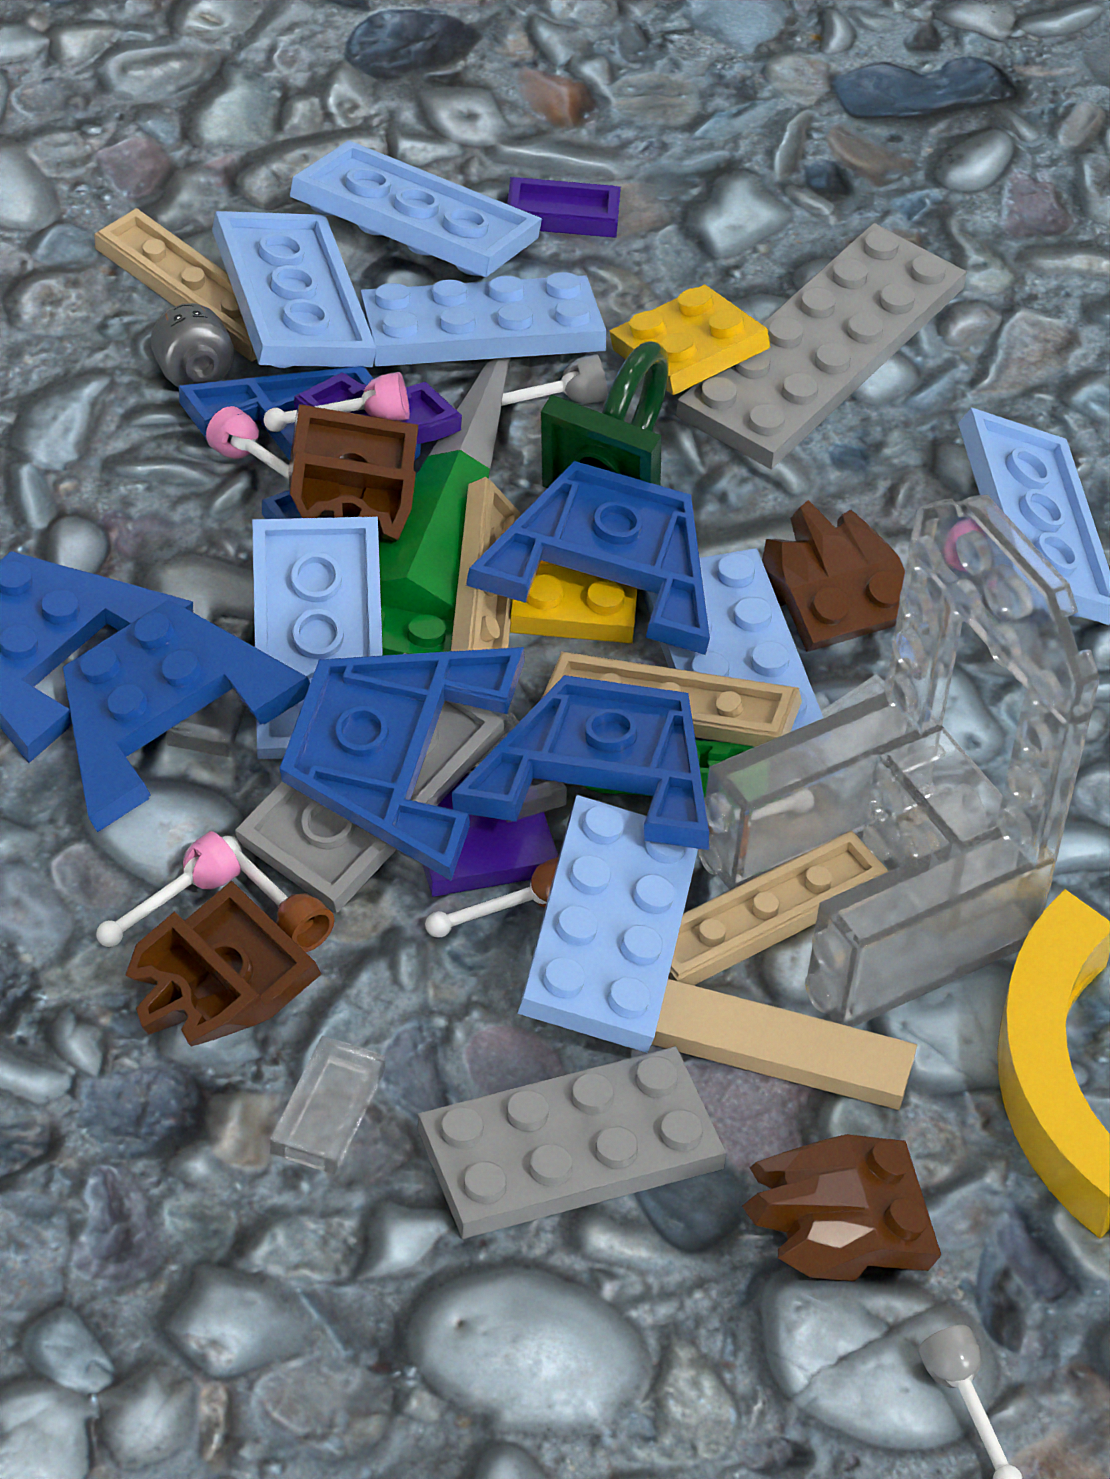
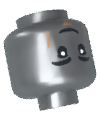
(188, 341)

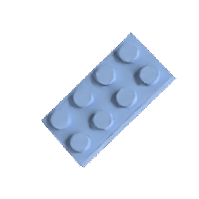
(415, 208)
(293, 290)
(483, 319)
(1041, 493)
(313, 600)
(745, 631)
(608, 928)

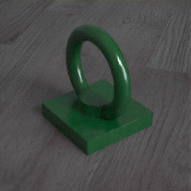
(603, 438)

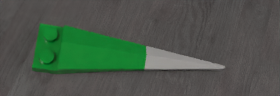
(424, 564)

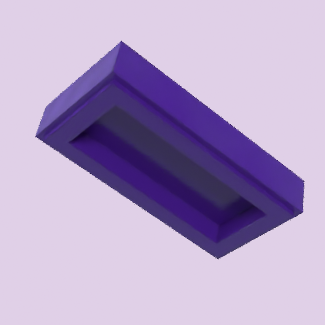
(568, 205)

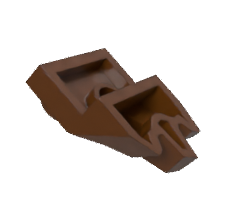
(353, 467)
(834, 578)
(218, 969)
(845, 1207)

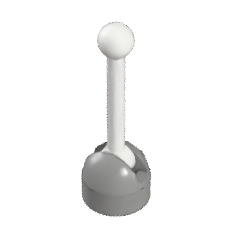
(581, 381)
(954, 1361)

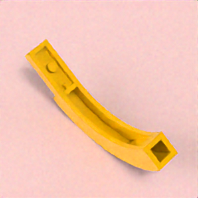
(1034, 1065)

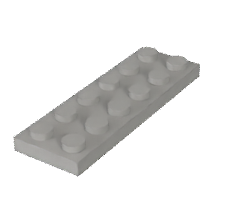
(823, 345)

